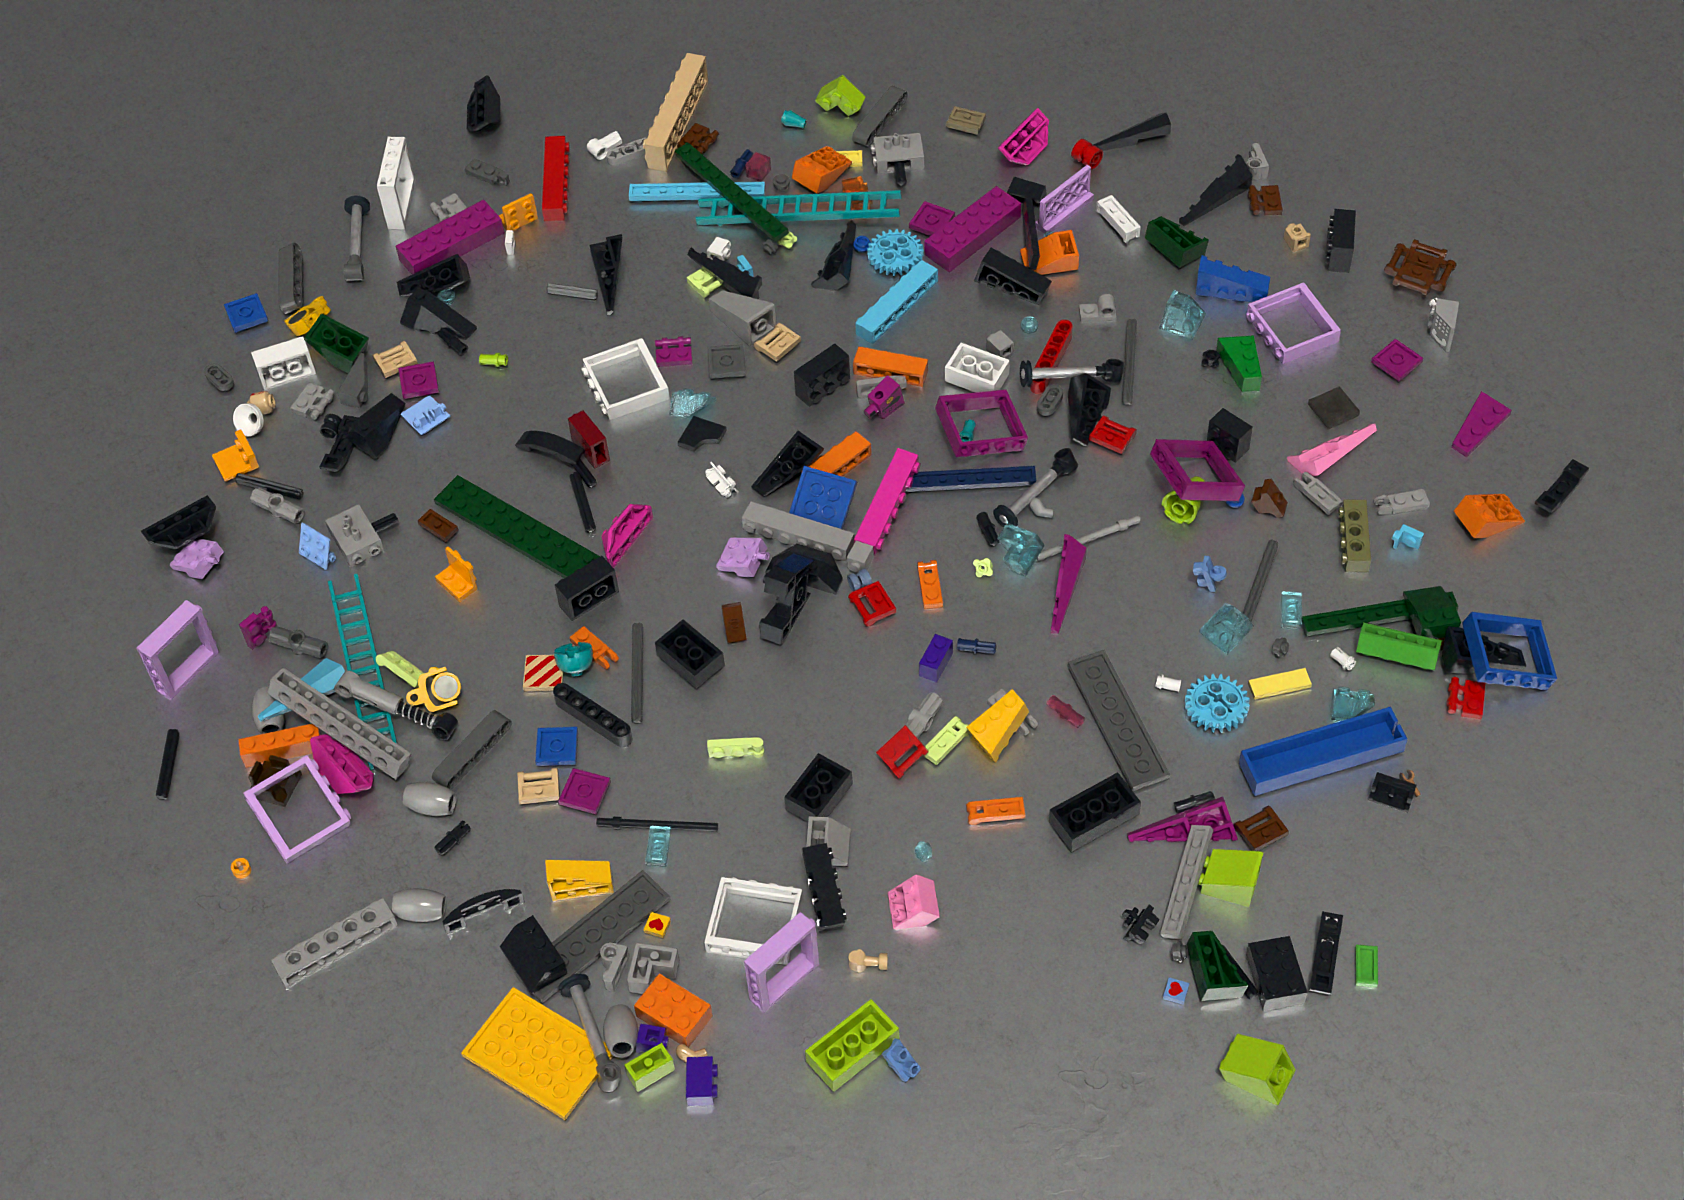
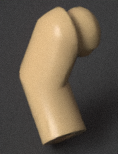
(683, 1052)

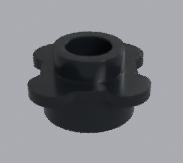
(1211, 358)

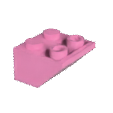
(913, 903)

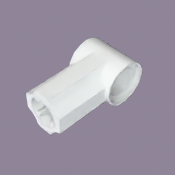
(600, 147)

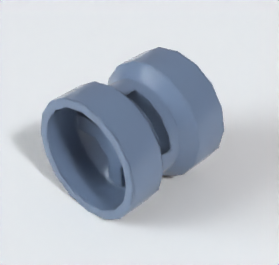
(859, 580)

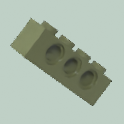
(1355, 535)

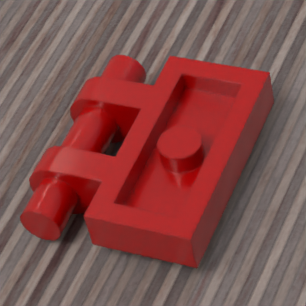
(1473, 698)

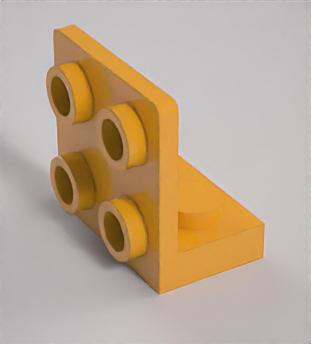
(519, 213)
(236, 458)
(458, 576)

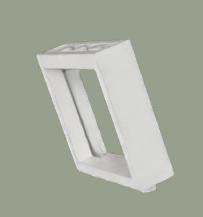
(399, 180)
(618, 355)
(752, 889)

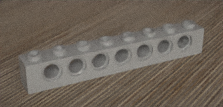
(339, 723)

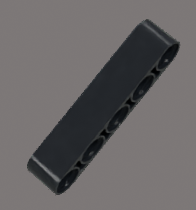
(596, 722)

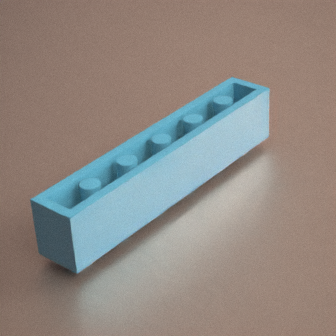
(896, 301)

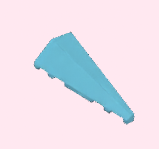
(321, 677)

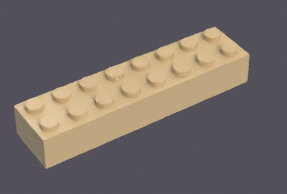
(676, 112)

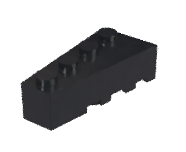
(1012, 277)
(823, 887)

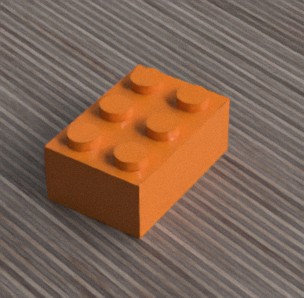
(675, 1009)

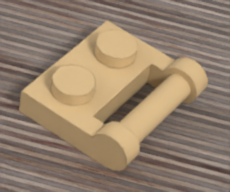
(780, 345)
(394, 358)
(538, 790)

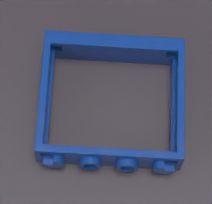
(1516, 626)

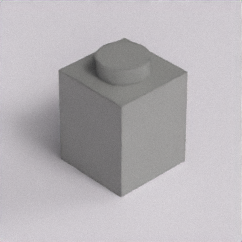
(1000, 345)
(860, 556)

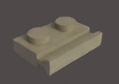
(966, 120)

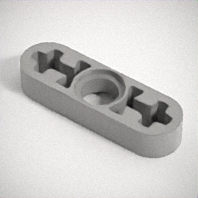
(618, 151)

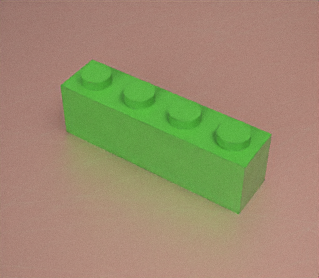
(1398, 646)

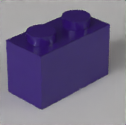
(935, 658)
(700, 1081)

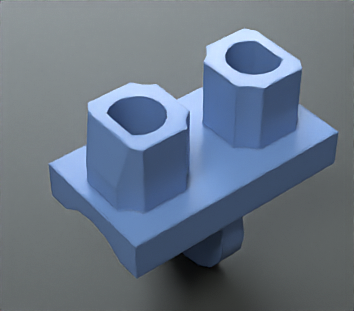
(1208, 573)
(901, 1061)

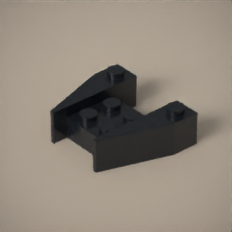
(789, 583)

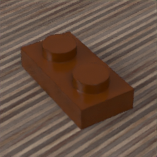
(438, 525)

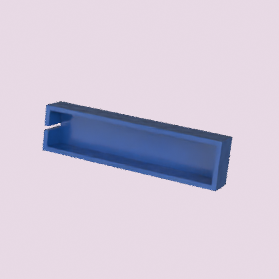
(1322, 751)

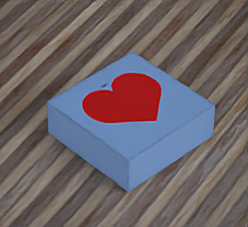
(1176, 991)

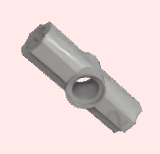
(277, 505)
(922, 717)

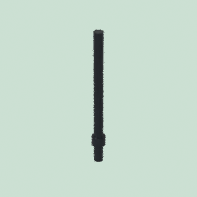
(618, 822)

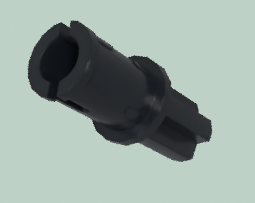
(452, 341)
(988, 528)
(1193, 801)
(452, 838)

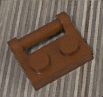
(1264, 833)

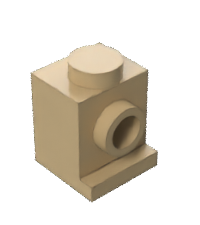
(1295, 233)

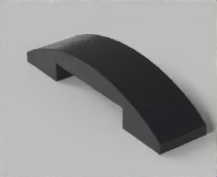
(552, 444)
(342, 447)
(1563, 486)
(456, 919)
(1326, 953)

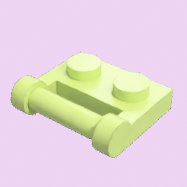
(700, 280)

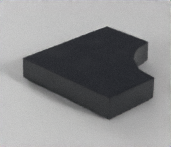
(701, 432)

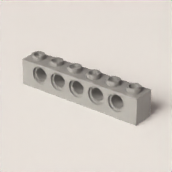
(330, 952)

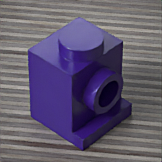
(650, 1036)

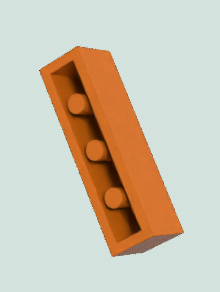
(882, 363)
(844, 456)
(282, 743)

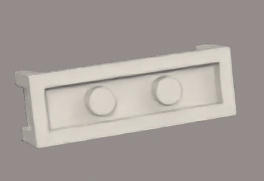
(1118, 218)

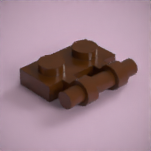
(697, 135)
(1270, 198)

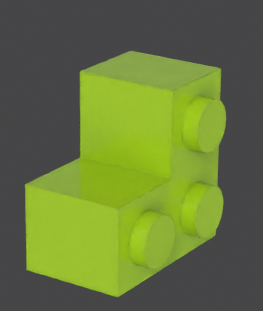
(841, 94)

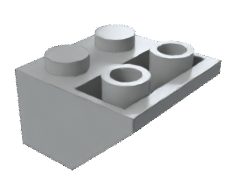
(833, 833)

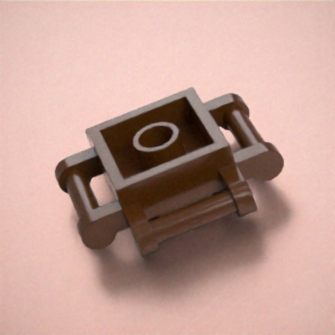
(1419, 269)

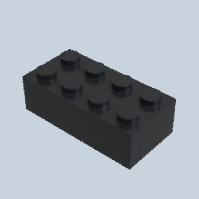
(1094, 811)

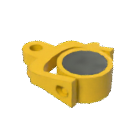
(306, 316)
(444, 687)

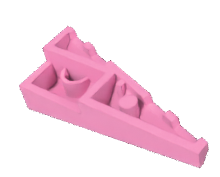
(1327, 453)

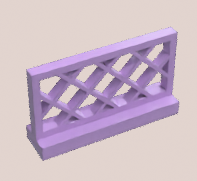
(1065, 206)

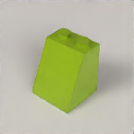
(1231, 875)
(1258, 1067)

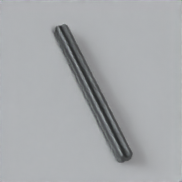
(1129, 362)
(1260, 579)
(637, 672)

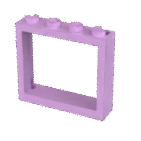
(1312, 306)
(164, 635)
(287, 854)
(797, 930)

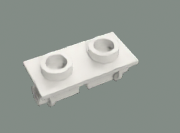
(716, 475)

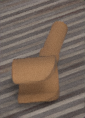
(1410, 779)

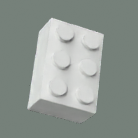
(283, 363)
(976, 369)

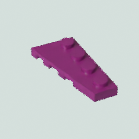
(1480, 423)

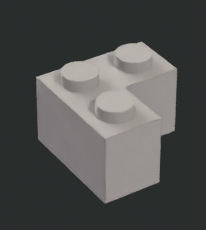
(648, 963)

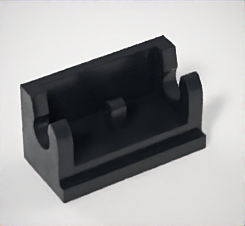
(1024, 187)
(1392, 792)

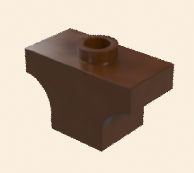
(1269, 499)
(734, 622)

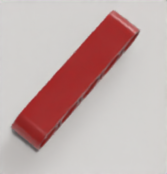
(1053, 353)

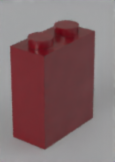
(590, 438)

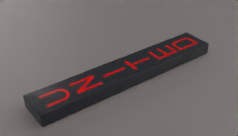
(1030, 232)

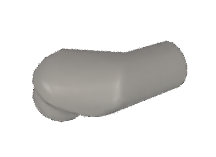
(1039, 510)

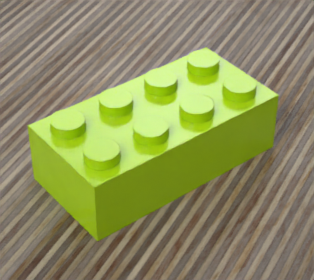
(852, 1045)

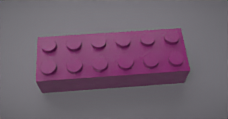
(972, 229)
(450, 237)

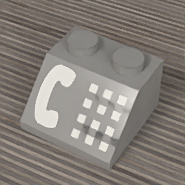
(1443, 322)

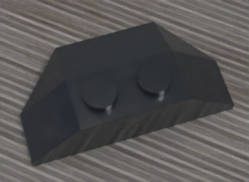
(483, 106)
(182, 525)
(822, 574)

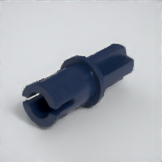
(740, 164)
(976, 646)

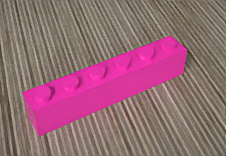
(888, 498)

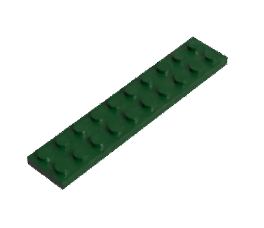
(513, 527)

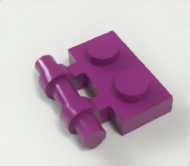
(673, 356)
(254, 630)

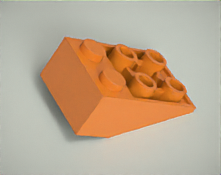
(820, 169)
(1057, 253)
(1487, 514)

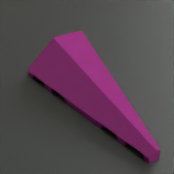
(1070, 569)
(1178, 826)

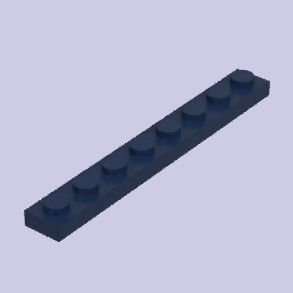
(973, 478)

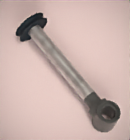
(357, 207)
(575, 987)

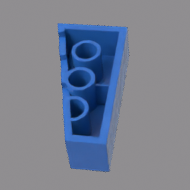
(1230, 282)

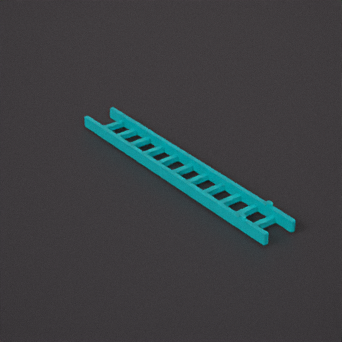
(805, 216)
(349, 658)

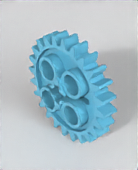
(895, 252)
(1217, 703)

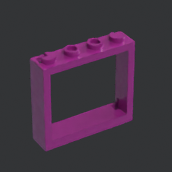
(979, 401)
(1164, 455)

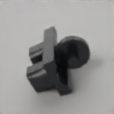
(1135, 931)

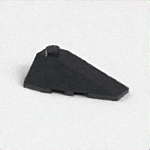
(437, 277)
(431, 314)
(1086, 402)
(376, 426)
(789, 462)
(1458, 658)

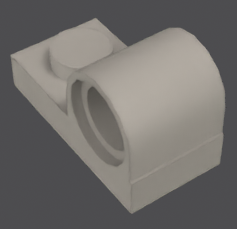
(1257, 163)
(1103, 311)
(614, 965)

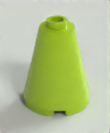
(1181, 510)

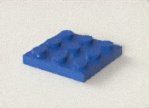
(823, 497)

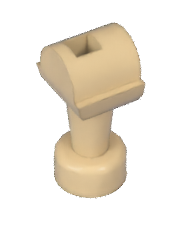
(859, 961)

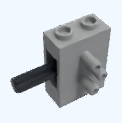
(898, 154)
(356, 535)

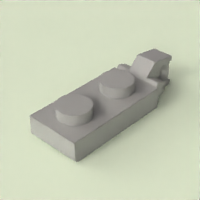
(865, 386)

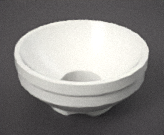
(243, 421)

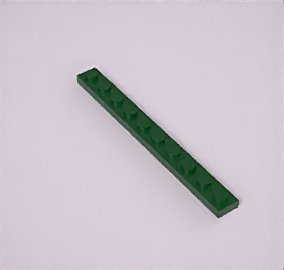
(731, 192)

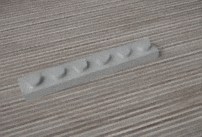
(1186, 882)

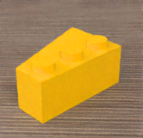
(998, 724)
(578, 878)

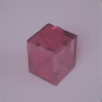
(758, 167)

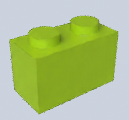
(649, 1067)

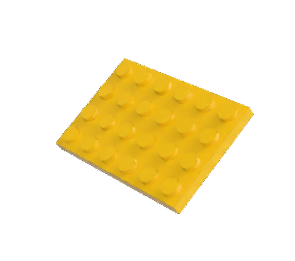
(535, 1053)

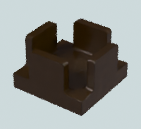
(280, 792)

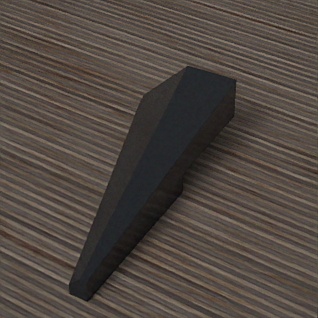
(1151, 127)
(1229, 185)
(838, 262)
(606, 263)
(727, 274)

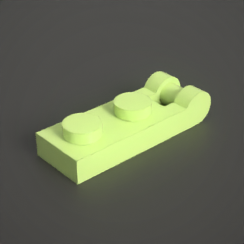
(400, 667)
(946, 740)
(736, 747)

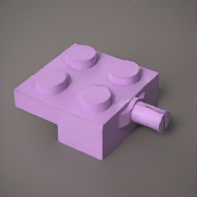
(743, 556)
(197, 558)

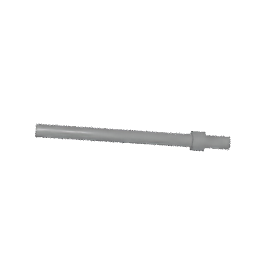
(1120, 525)

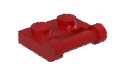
(1110, 438)
(877, 600)
(898, 747)

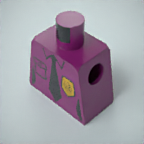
(884, 399)

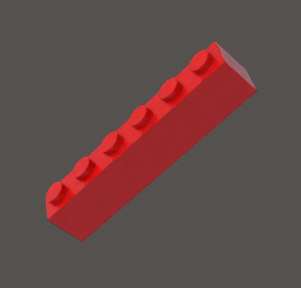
(555, 178)

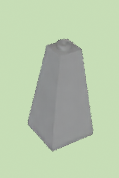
(745, 316)

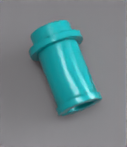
(967, 432)

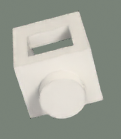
(720, 249)

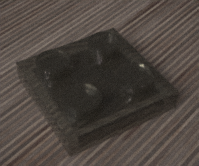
(1333, 407)

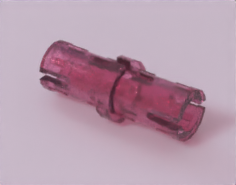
(1065, 711)

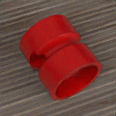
(1087, 153)

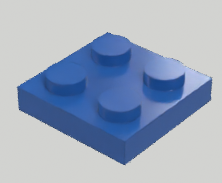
(245, 312)
(556, 746)

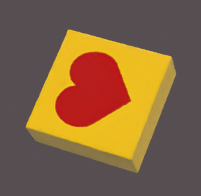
(657, 925)

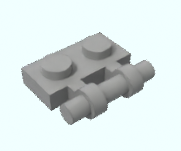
(450, 204)
(308, 399)

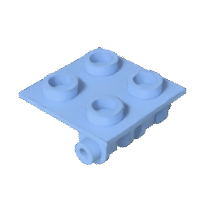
(425, 415)
(315, 546)

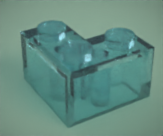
(1022, 548)

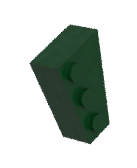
(1175, 242)
(1212, 969)

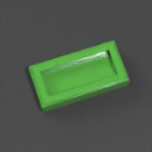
(1366, 966)

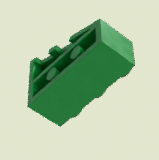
(1242, 360)

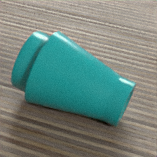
(792, 119)

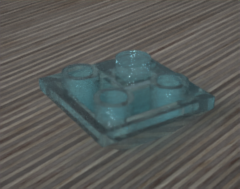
(1182, 315)
(687, 403)
(1226, 628)
(1350, 704)

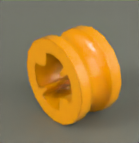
(241, 862)

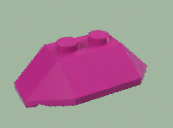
(1026, 139)
(625, 531)
(340, 765)

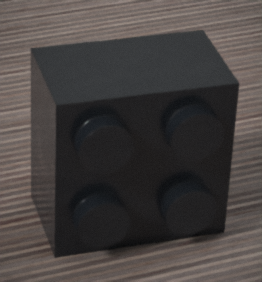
(1230, 434)

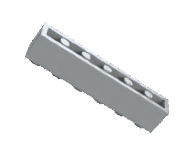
(797, 530)

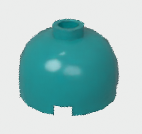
(574, 658)

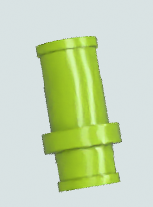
(493, 359)

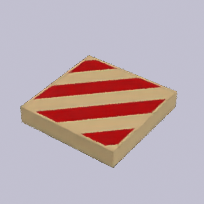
(541, 673)

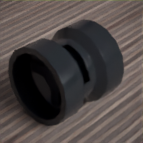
(330, 426)

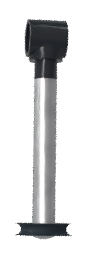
(1109, 371)
(1063, 464)

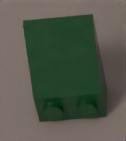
(336, 342)
(1431, 611)

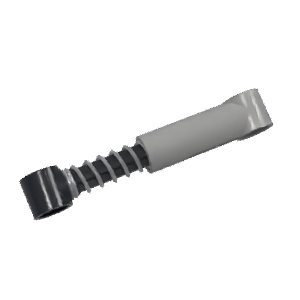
(352, 686)

